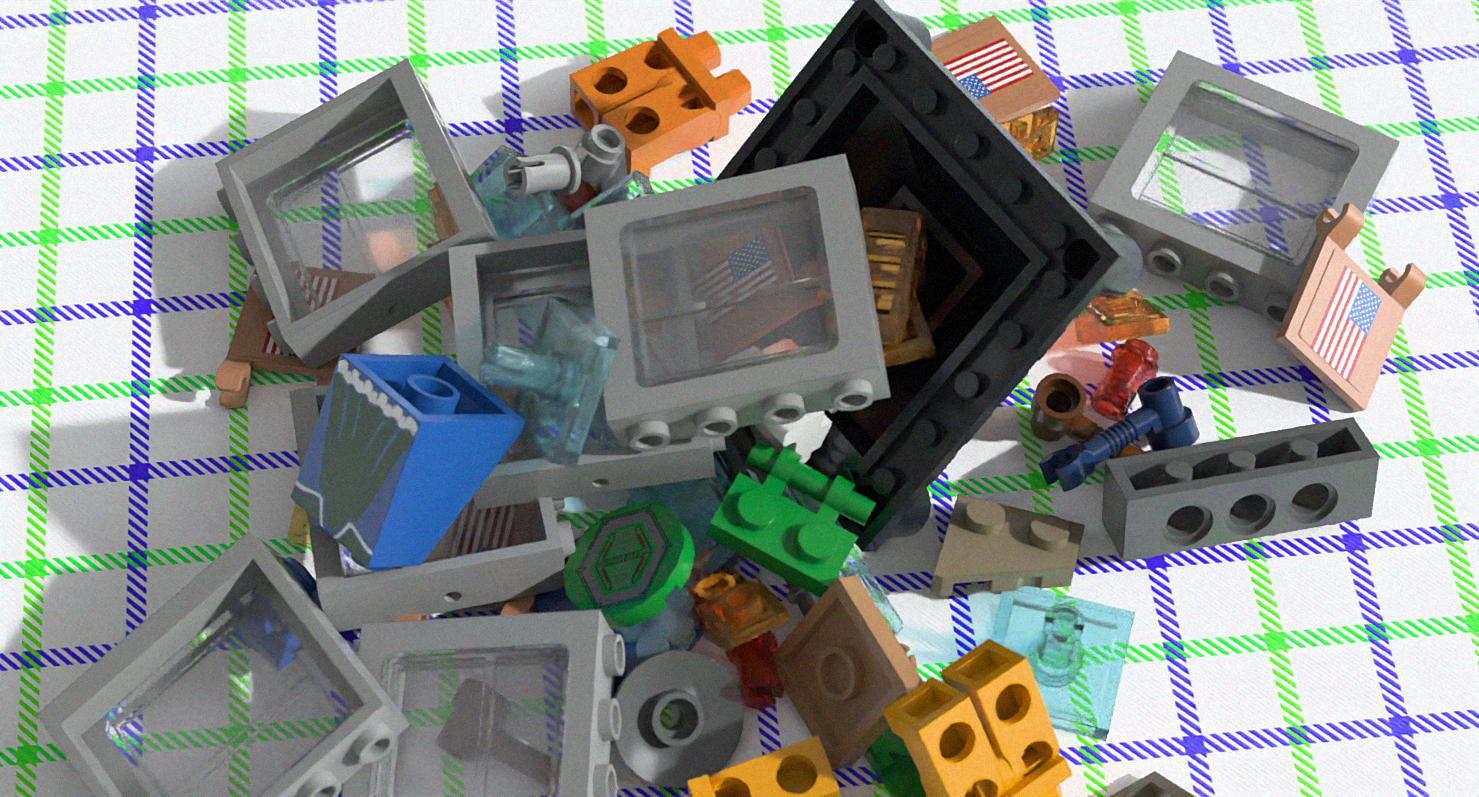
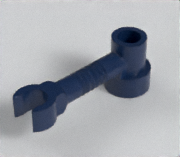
(1159, 418)

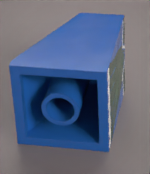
(400, 454)

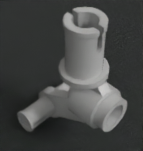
(596, 160)

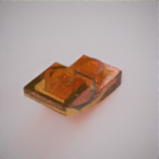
(735, 608)

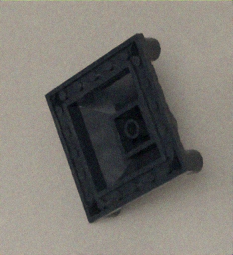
(1001, 263)

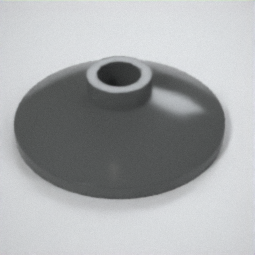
(707, 722)

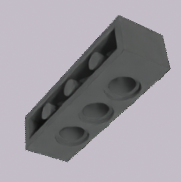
(1239, 489)

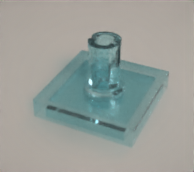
(556, 379)
(1072, 651)

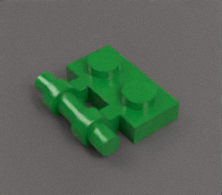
(782, 533)

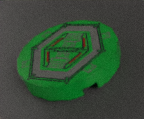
(629, 563)

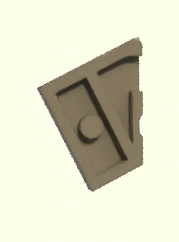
(1005, 548)

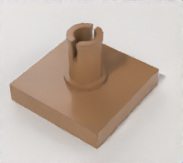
(845, 670)

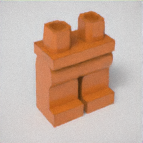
(660, 97)

